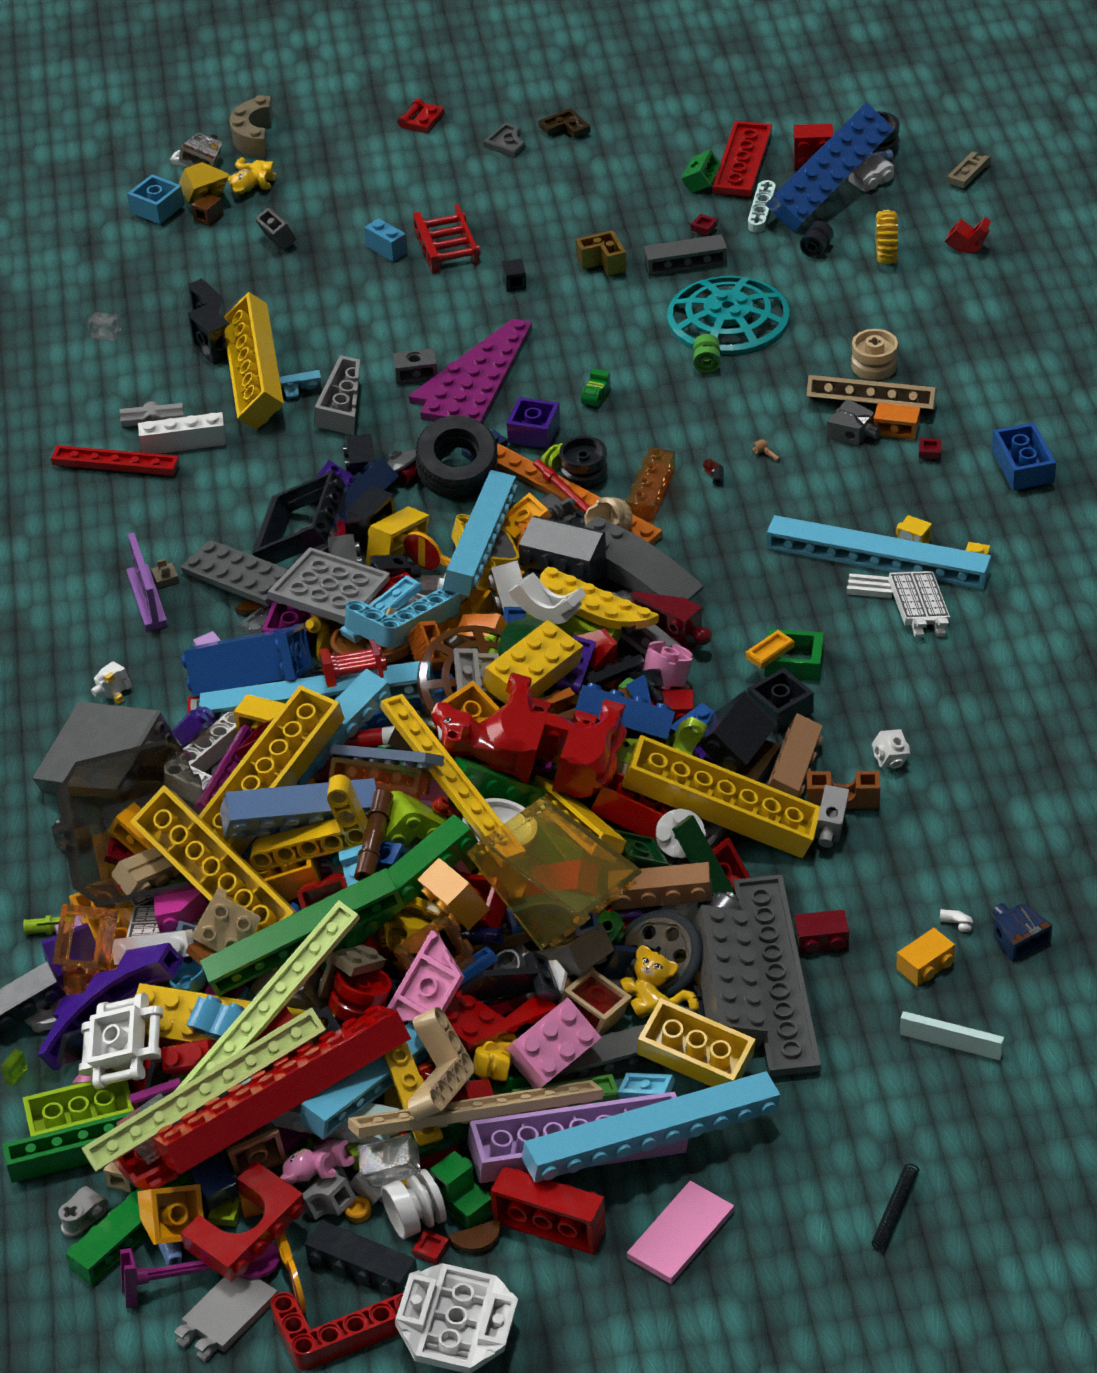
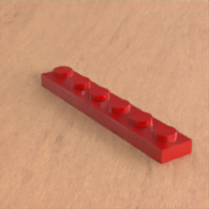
(115, 460)

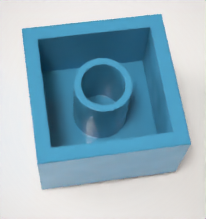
(155, 199)

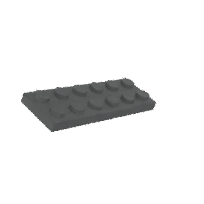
(234, 571)

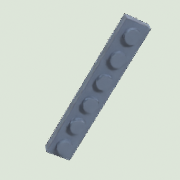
(393, 757)

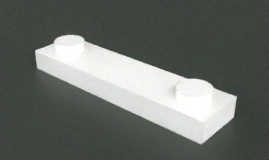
(178, 939)

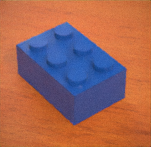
(1023, 456)

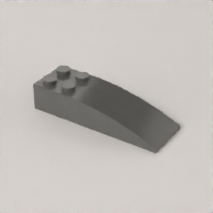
(641, 565)

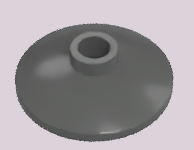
(400, 460)

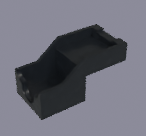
(206, 322)

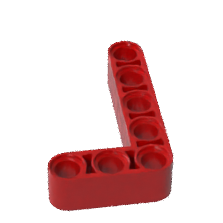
(299, 1337)

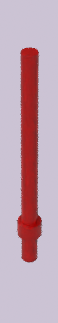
(551, 476)

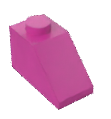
(177, 906)

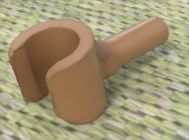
(762, 446)

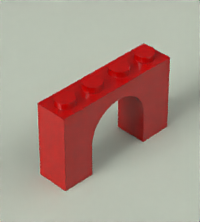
(231, 1252)

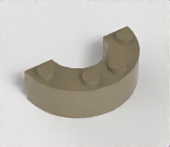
(247, 125)

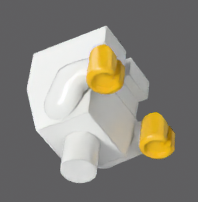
(111, 681)

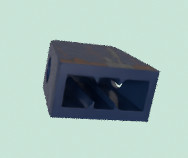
(1020, 930)

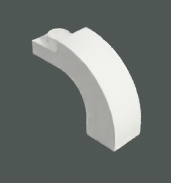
(544, 604)

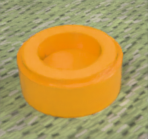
(358, 1210)

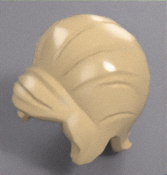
(611, 509)

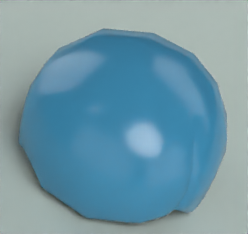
(189, 977)

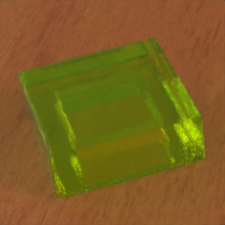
(13, 1067)

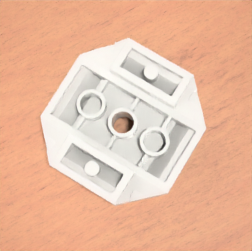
(459, 1294)

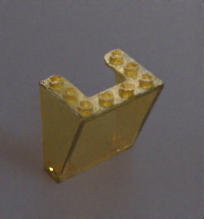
(551, 871)

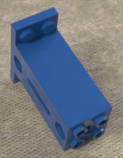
(248, 660)

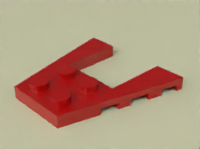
(478, 1023)

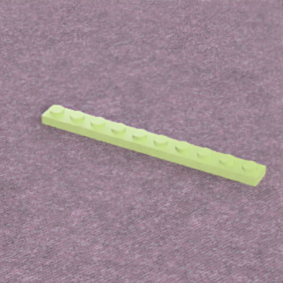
(279, 988)
(202, 1089)

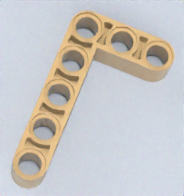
(451, 1063)

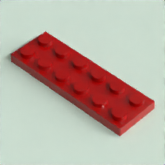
(742, 158)

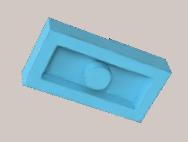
(291, 383)
(645, 1084)

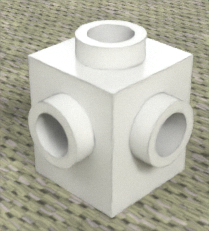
(890, 748)

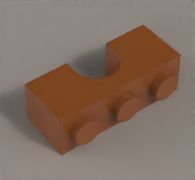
(863, 790)

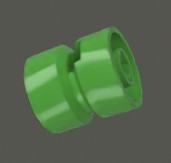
(706, 353)

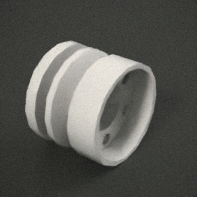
(409, 1205)

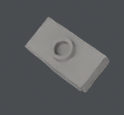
(328, 1195)

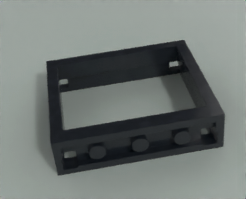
(270, 545)

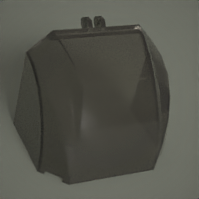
(101, 790)

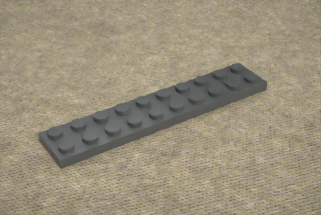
(791, 1037)

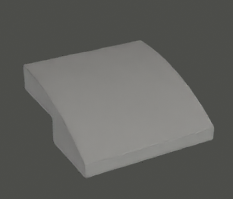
(471, 666)

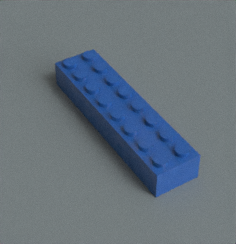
(829, 167)

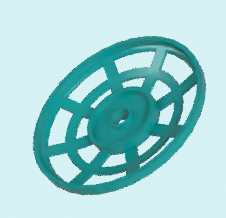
(738, 313)

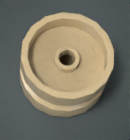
(874, 354)

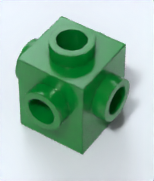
(614, 922)

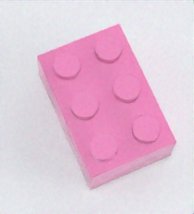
(552, 1044)

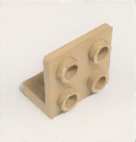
(224, 923)

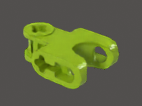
(687, 739)

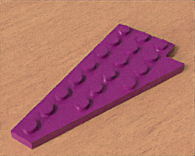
(474, 379)

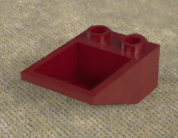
(677, 618)

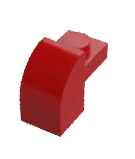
(966, 238)

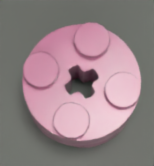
(672, 661)

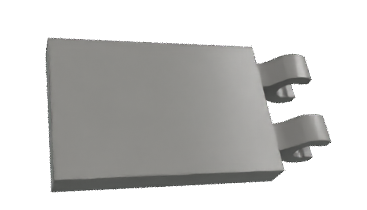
(224, 1314)

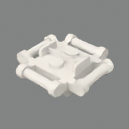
(117, 1038)

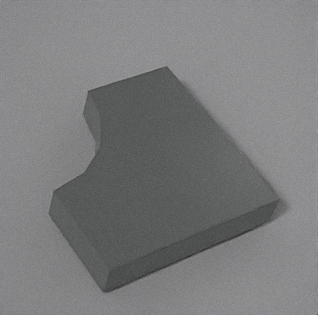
(505, 140)

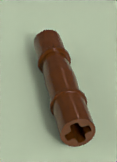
(374, 834)

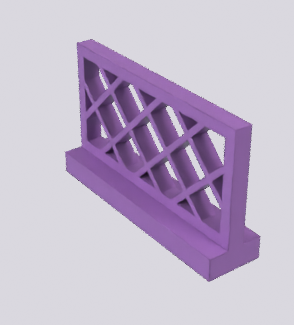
(145, 590)

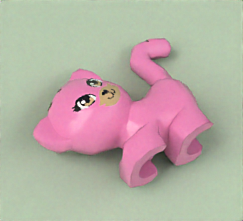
(326, 1156)

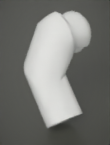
(954, 916)

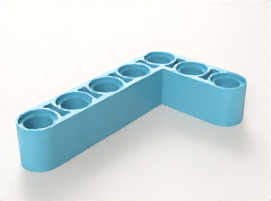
(392, 629)

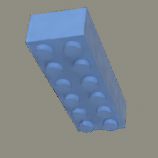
(283, 808)

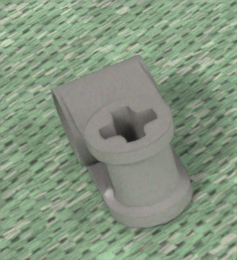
(83, 1210)

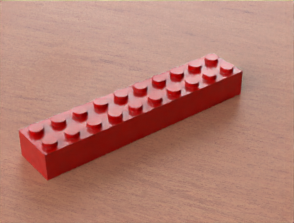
(280, 1088)

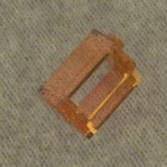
(452, 929)
(104, 941)

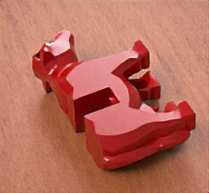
(527, 731)

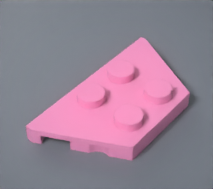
(429, 981)

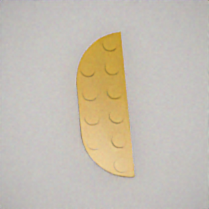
(599, 605)

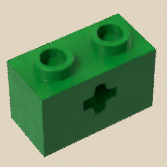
(701, 171)

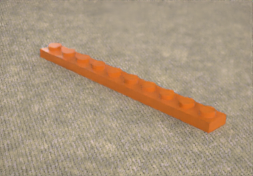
(525, 471)

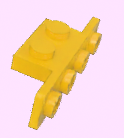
(407, 1081)

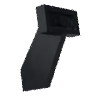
(516, 981)

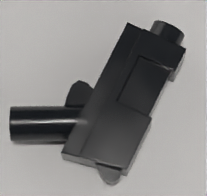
(654, 680)

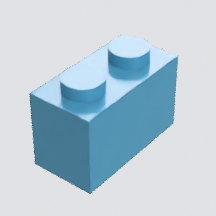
(385, 239)

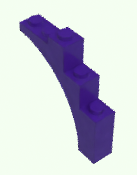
(138, 965)

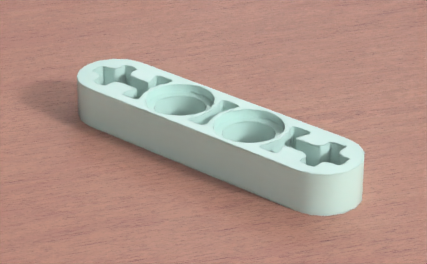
(759, 206)

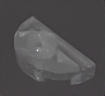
(255, 621)

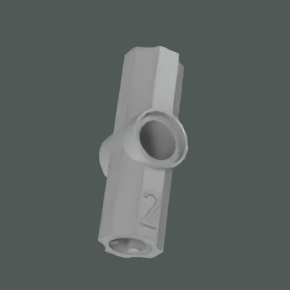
(150, 412)

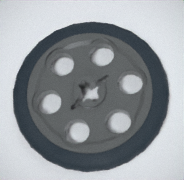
(688, 940)

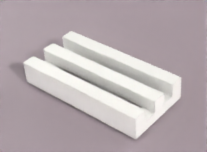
(869, 586)

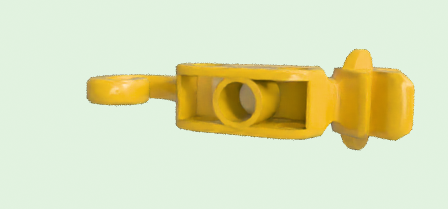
(493, 1059)

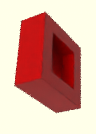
(430, 1247)

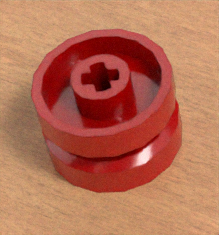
(357, 993)

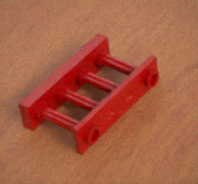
(431, 247)
(351, 663)

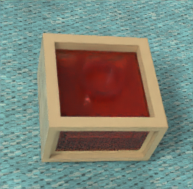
(597, 1000)

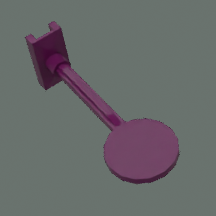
(133, 1276)

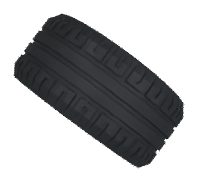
(455, 433)

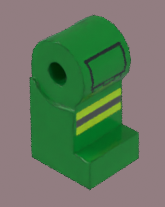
(596, 388)

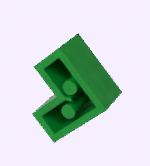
(461, 1196)

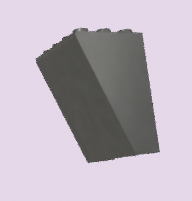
(97, 731)

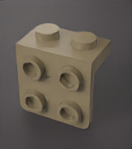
(352, 961)

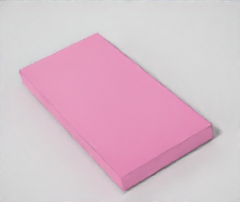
(680, 1232)

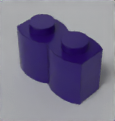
(193, 725)

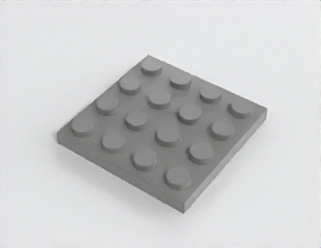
(325, 583)

